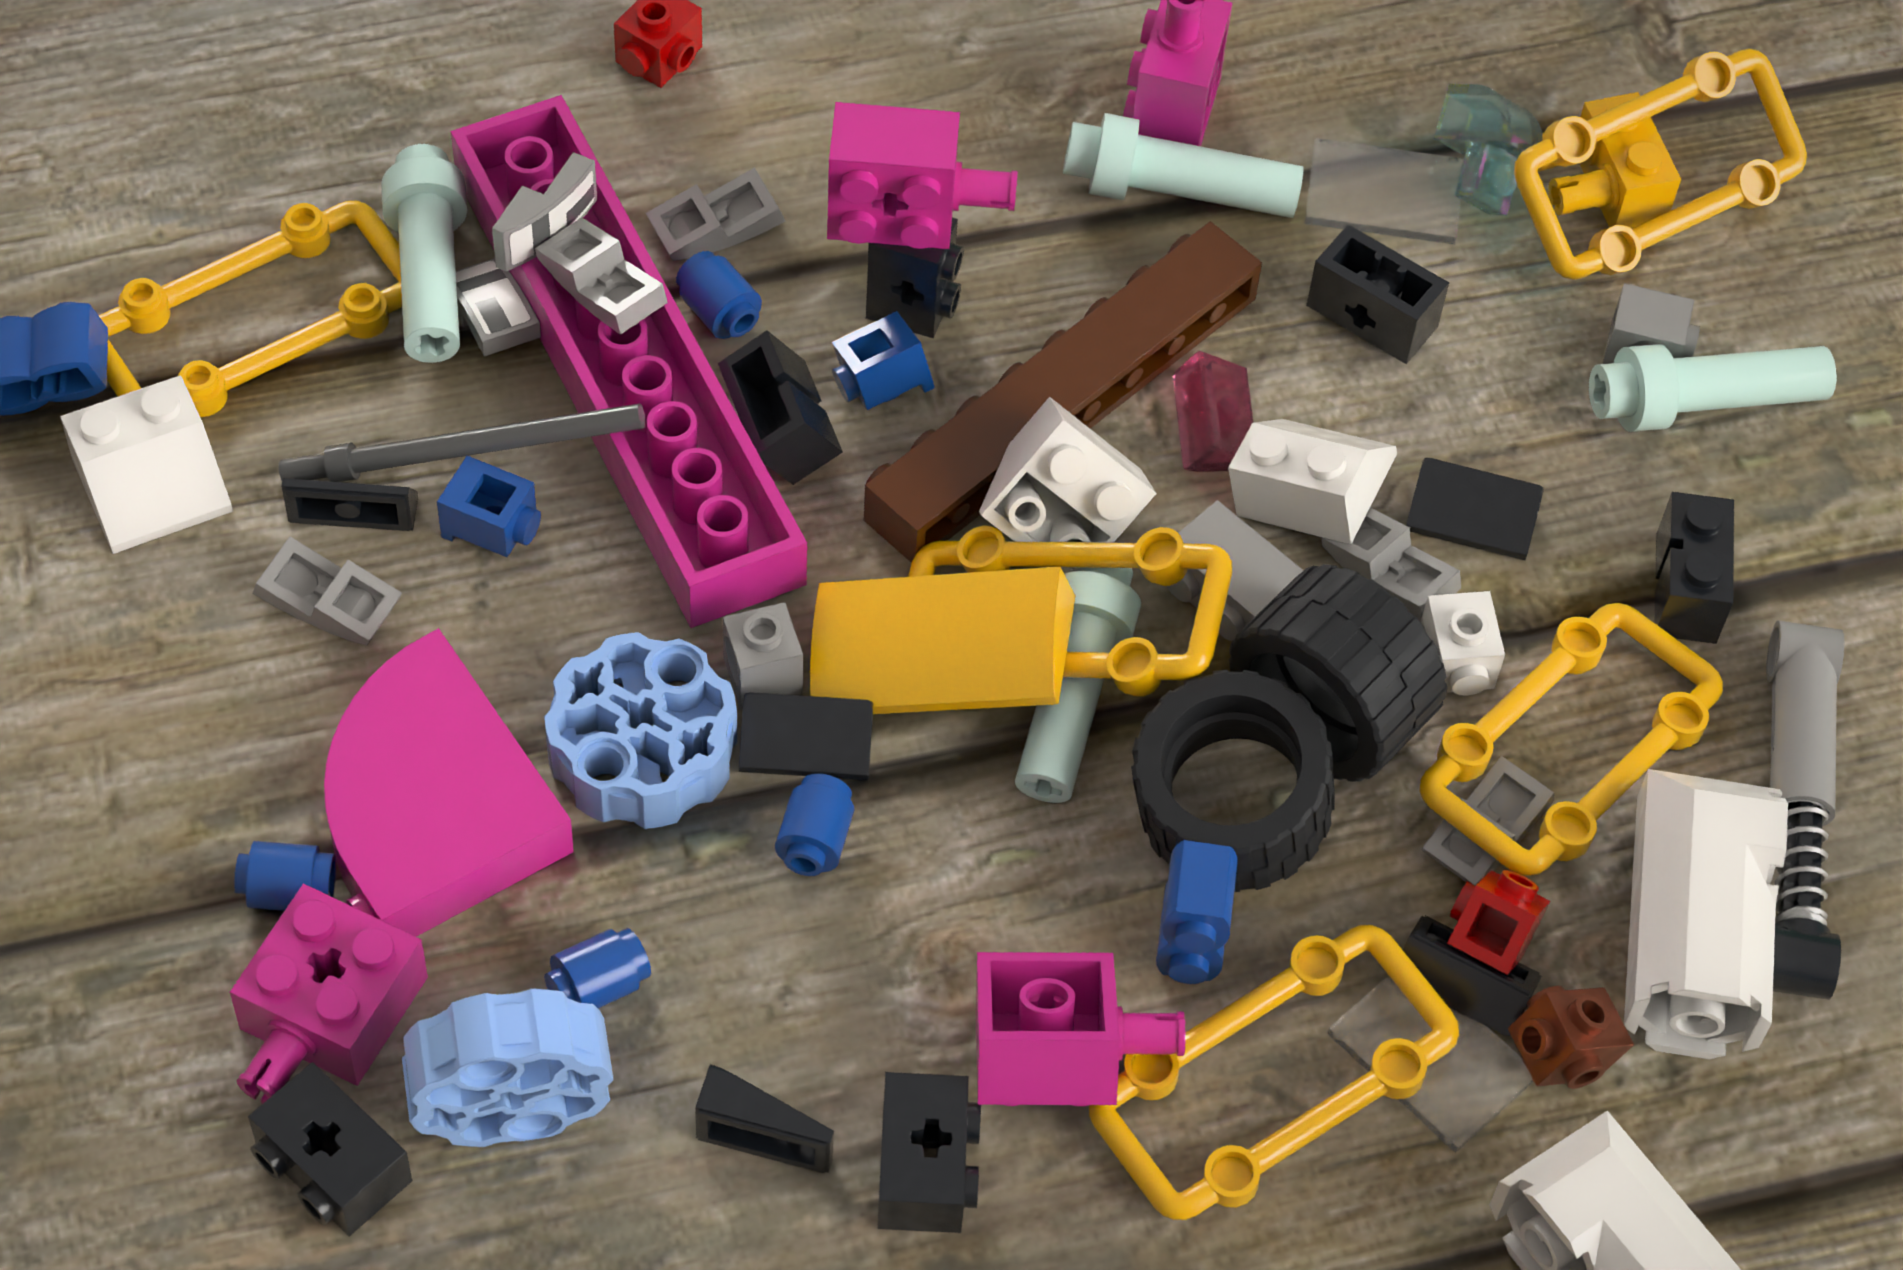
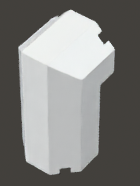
(1703, 913)
(1601, 1208)

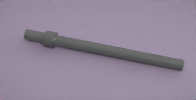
(346, 461)

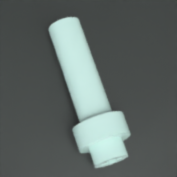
(1121, 158)
(425, 205)
(1650, 386)
(1058, 734)

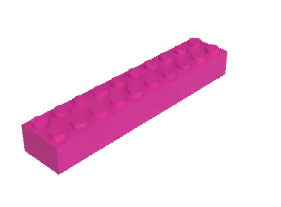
(693, 468)

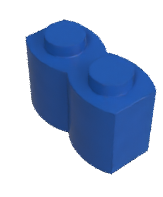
(52, 357)
(1196, 911)

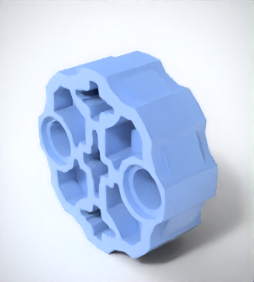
(641, 730)
(506, 1067)

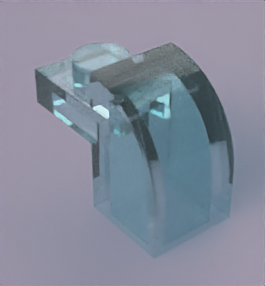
(1490, 136)

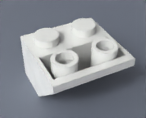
(1064, 484)

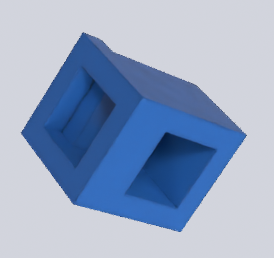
(881, 362)
(488, 507)

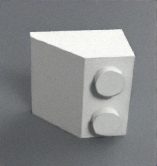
(146, 464)
(1308, 478)

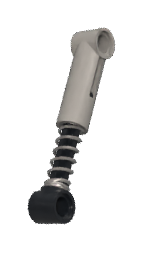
(1804, 675)

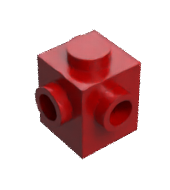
(658, 38)
(1497, 918)

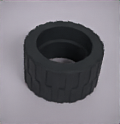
(1353, 659)
(1237, 708)

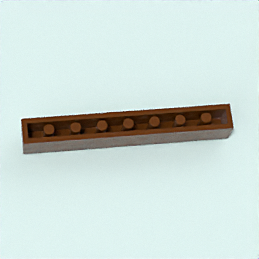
(1084, 369)

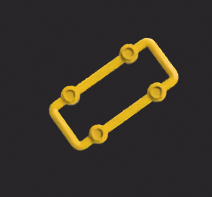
(1574, 141)
(304, 234)
(1159, 556)
(1571, 825)
(1314, 969)

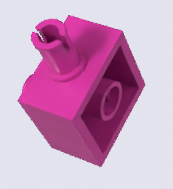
(1178, 69)
(900, 177)
(324, 991)
(1056, 1030)

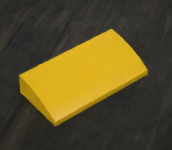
(943, 640)

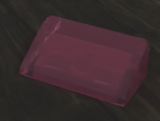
(1211, 411)

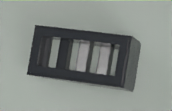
(754, 1122)

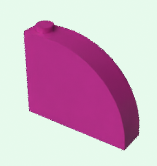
(433, 794)

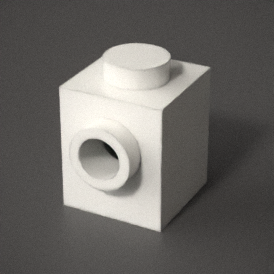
(1466, 639)

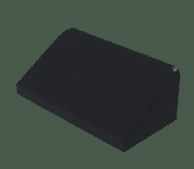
(350, 504)
(1475, 508)
(806, 735)
(1467, 982)

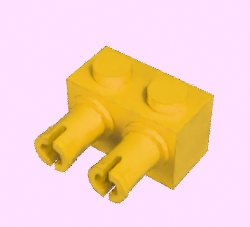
(1624, 176)

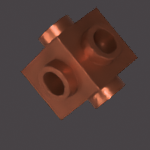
(1570, 1036)

